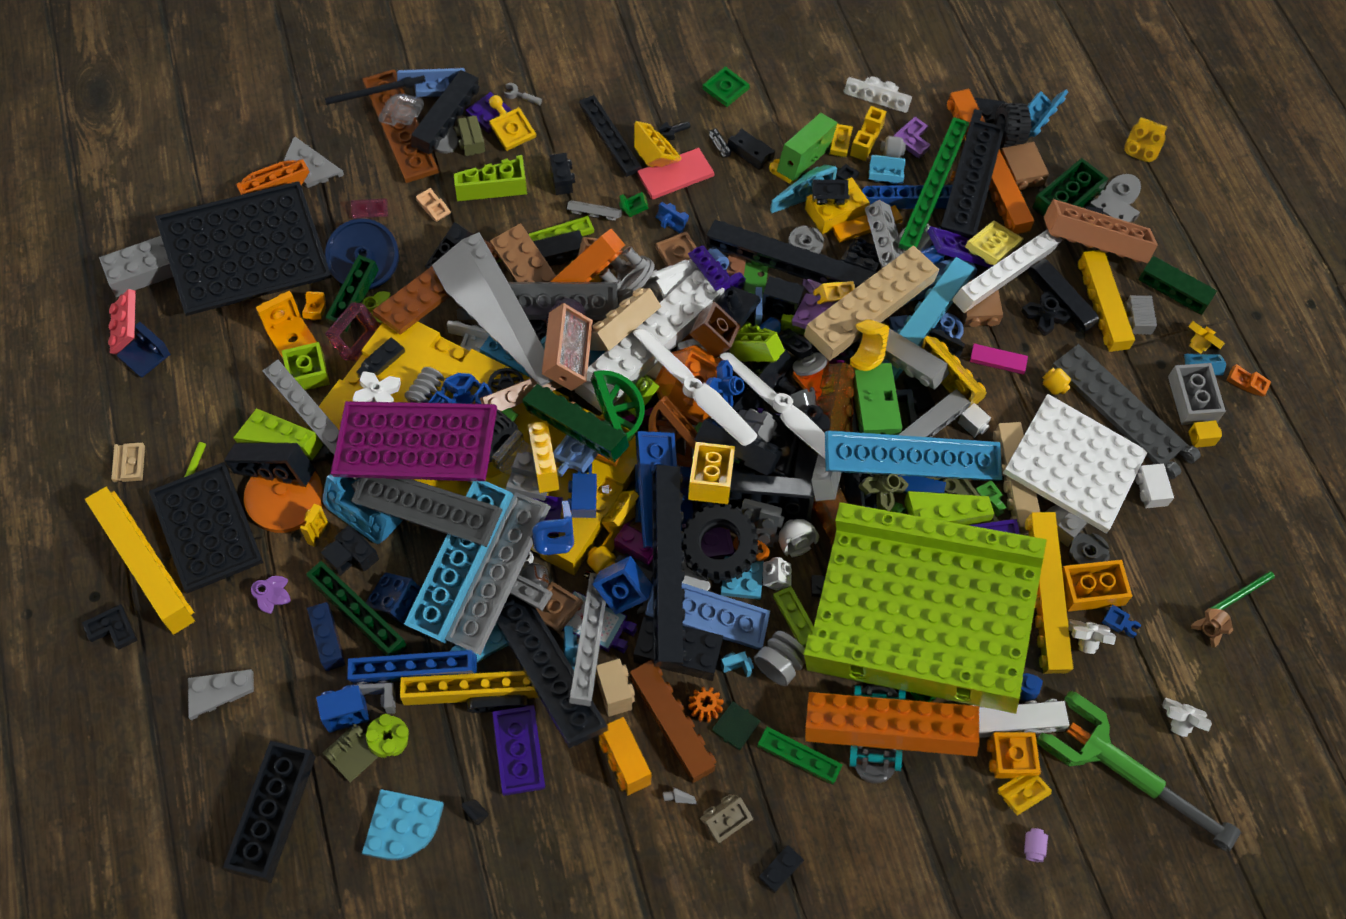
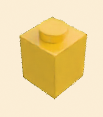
(1205, 433)

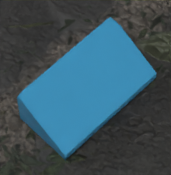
(1216, 360)

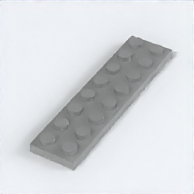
(497, 574)

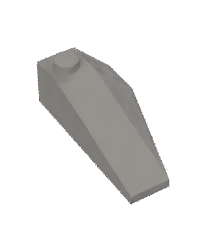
(1067, 524)

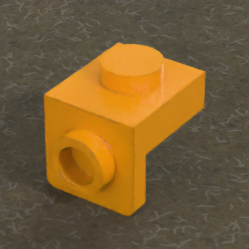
(314, 306)

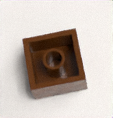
(715, 329)

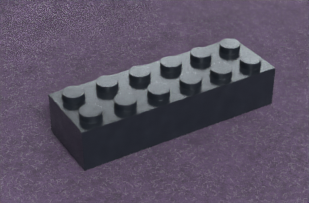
(791, 494)
(270, 812)

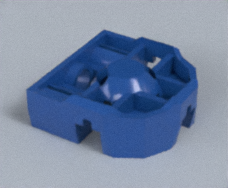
(460, 386)

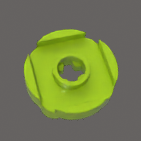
(387, 747)

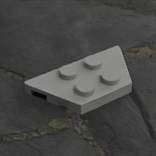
(319, 167)

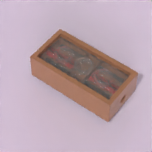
(567, 347)

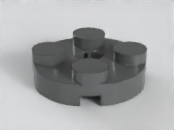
(1086, 541)

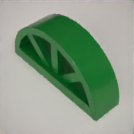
(599, 380)

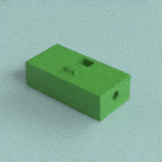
(806, 146)
(877, 401)

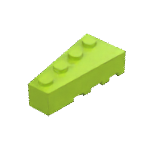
(492, 181)
(950, 507)

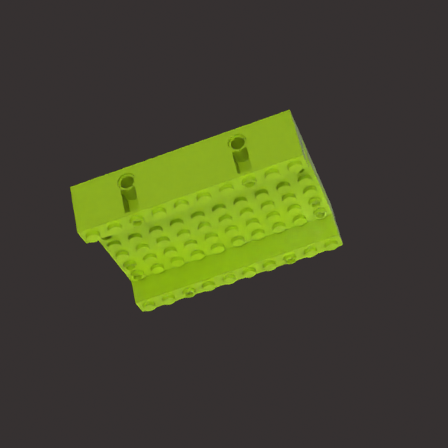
(927, 607)

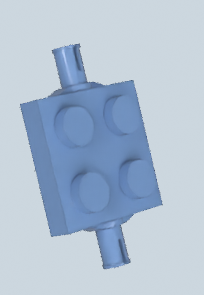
(573, 455)

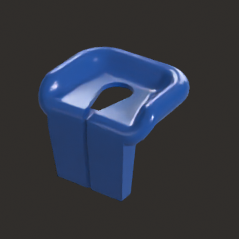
(559, 545)

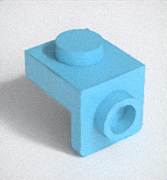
(733, 661)

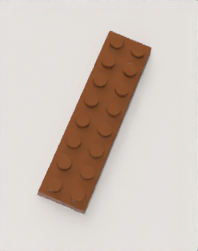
(411, 162)
(415, 300)

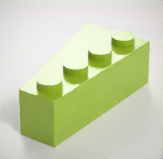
(267, 428)

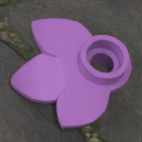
(273, 594)

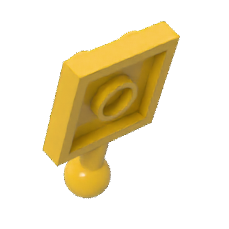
(510, 127)

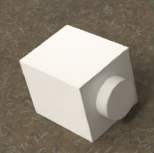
(974, 420)

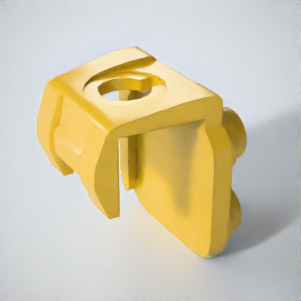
(1145, 140)

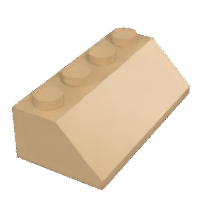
(623, 320)

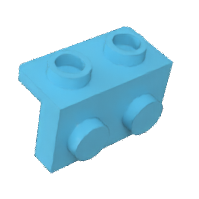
(886, 169)

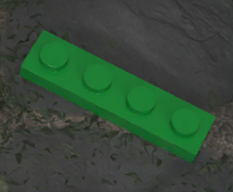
(800, 755)

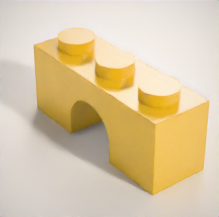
(867, 136)

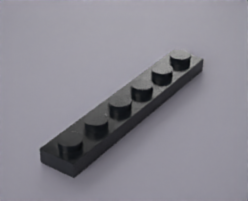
(610, 135)

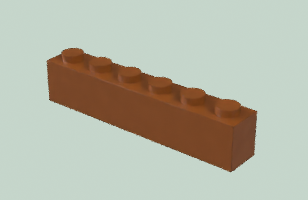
(672, 721)

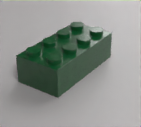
(1075, 186)

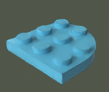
(401, 825)

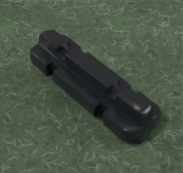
(720, 142)

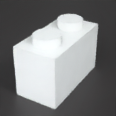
(1154, 486)

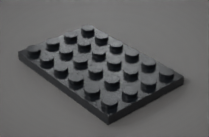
(205, 527)

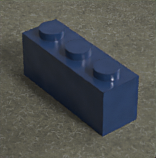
(326, 636)

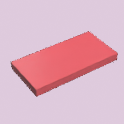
(670, 178)

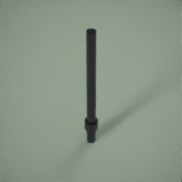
(407, 82)

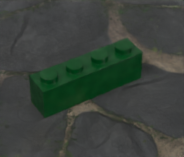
(1177, 285)
(354, 288)

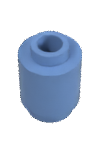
(718, 256)

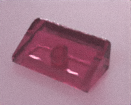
(369, 208)

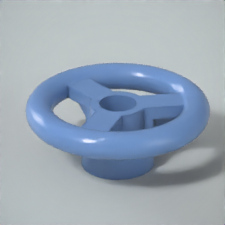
(947, 324)

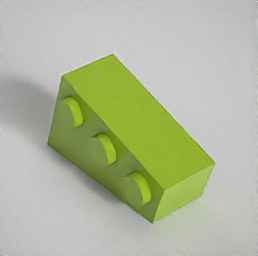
(756, 344)

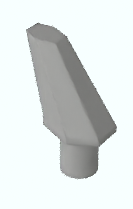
(679, 796)

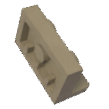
(726, 817)

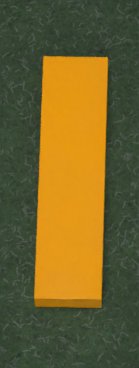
(859, 226)

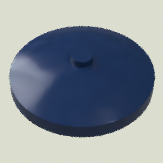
(366, 239)

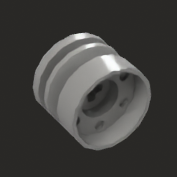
(781, 658)

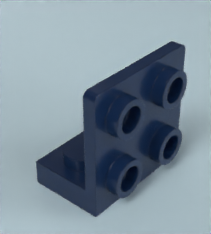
(144, 351)
(394, 596)

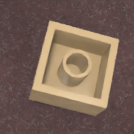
(614, 687)

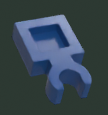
(1118, 621)

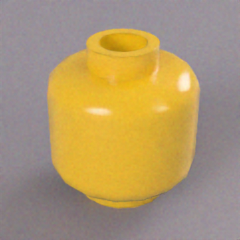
(1056, 381)
(600, 558)

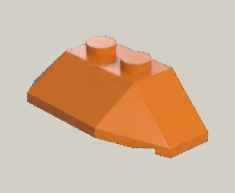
(273, 176)

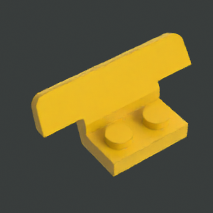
(618, 515)

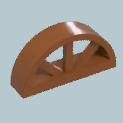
(676, 420)

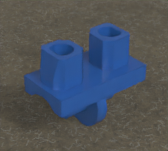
(670, 217)

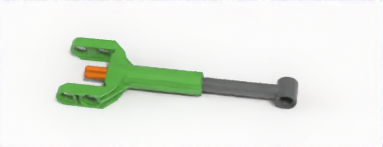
(1099, 748)

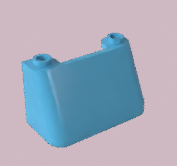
(370, 523)

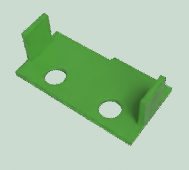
(752, 278)

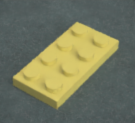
(993, 243)

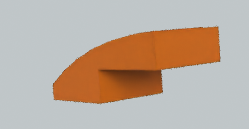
(1252, 383)

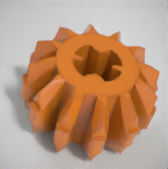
(705, 696)

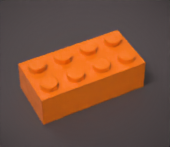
(593, 259)

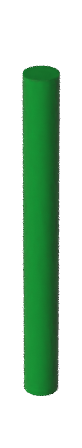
(1244, 591)

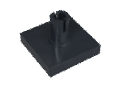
(738, 304)

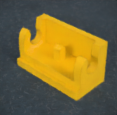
(833, 291)

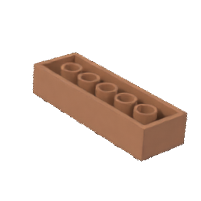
(1100, 231)

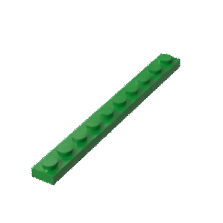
(934, 184)

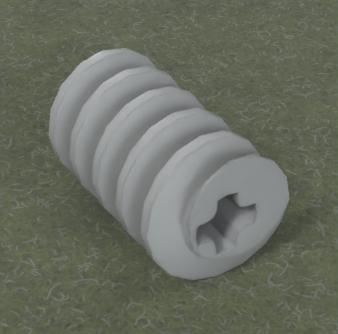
(424, 386)

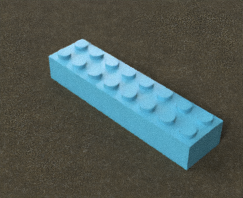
(453, 572)

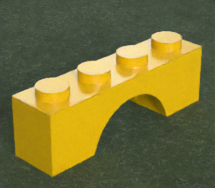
(543, 457)

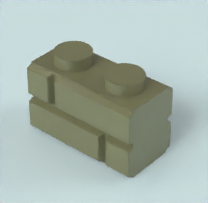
(471, 136)

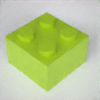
(307, 365)

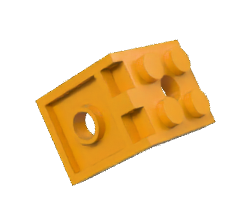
(284, 321)

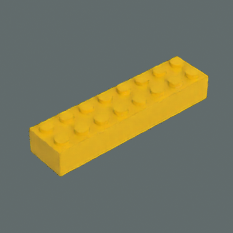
(141, 559)

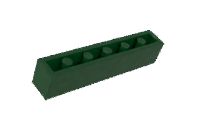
(576, 422)
(356, 610)

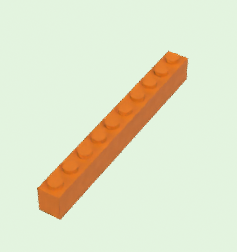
(1002, 185)

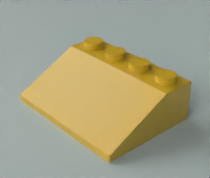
(958, 376)

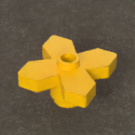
(1203, 338)

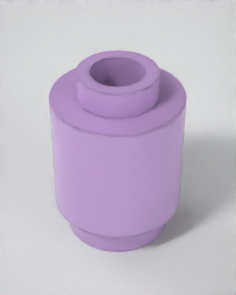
(1036, 845)

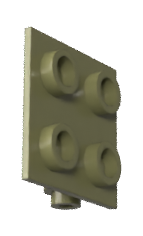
(350, 753)

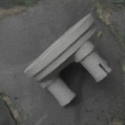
(629, 274)

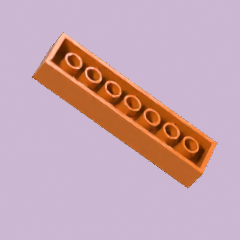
(893, 724)

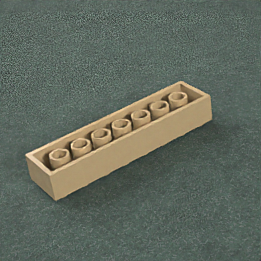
(873, 299)

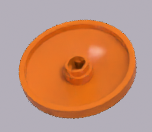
(281, 505)

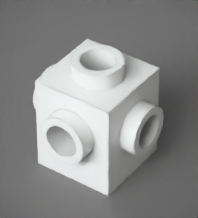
(777, 573)

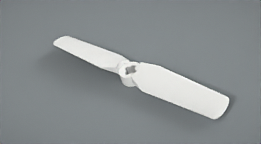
(704, 395)
(782, 403)

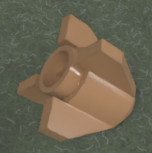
(1214, 625)

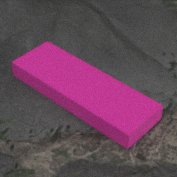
(998, 358)

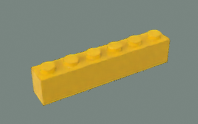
(1106, 301)

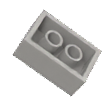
(1196, 393)

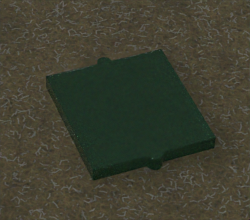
(736, 725)

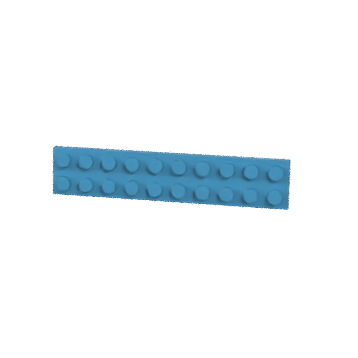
(912, 456)

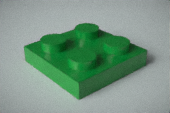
(726, 86)

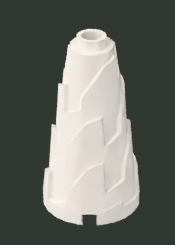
(668, 278)

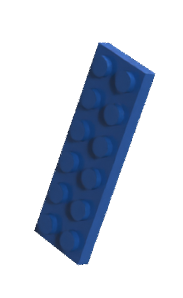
(651, 450)

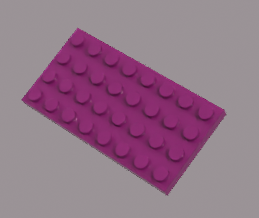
(414, 441)

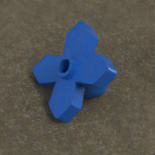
(725, 383)

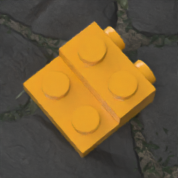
(1013, 754)

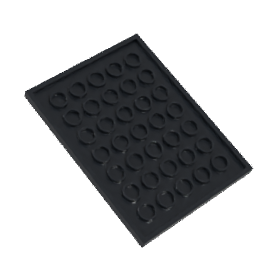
(242, 248)

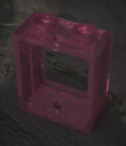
(367, 321)

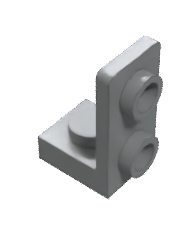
(387, 692)

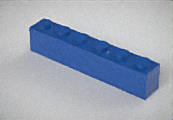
(411, 665)

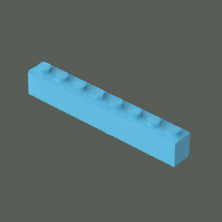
(935, 304)

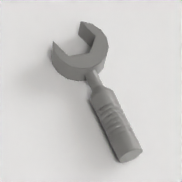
(525, 96)

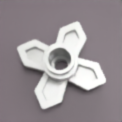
(376, 391)
(1090, 635)
(1185, 717)

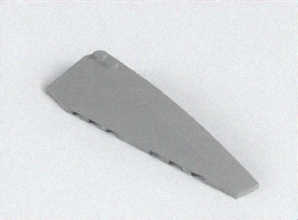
(481, 288)

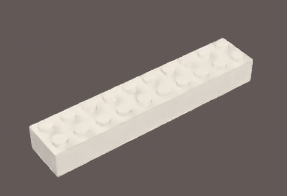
(668, 325)

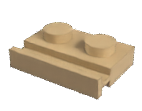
(128, 462)

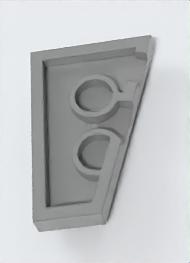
(214, 690)

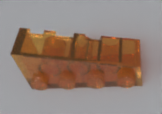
(837, 396)

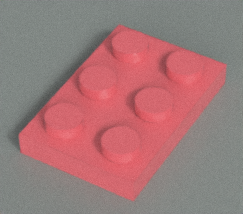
(122, 322)

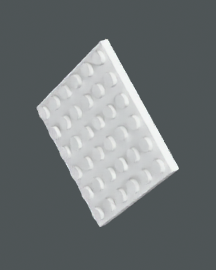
(1076, 463)

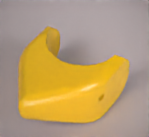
(872, 346)

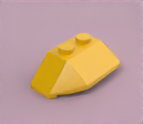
(653, 146)

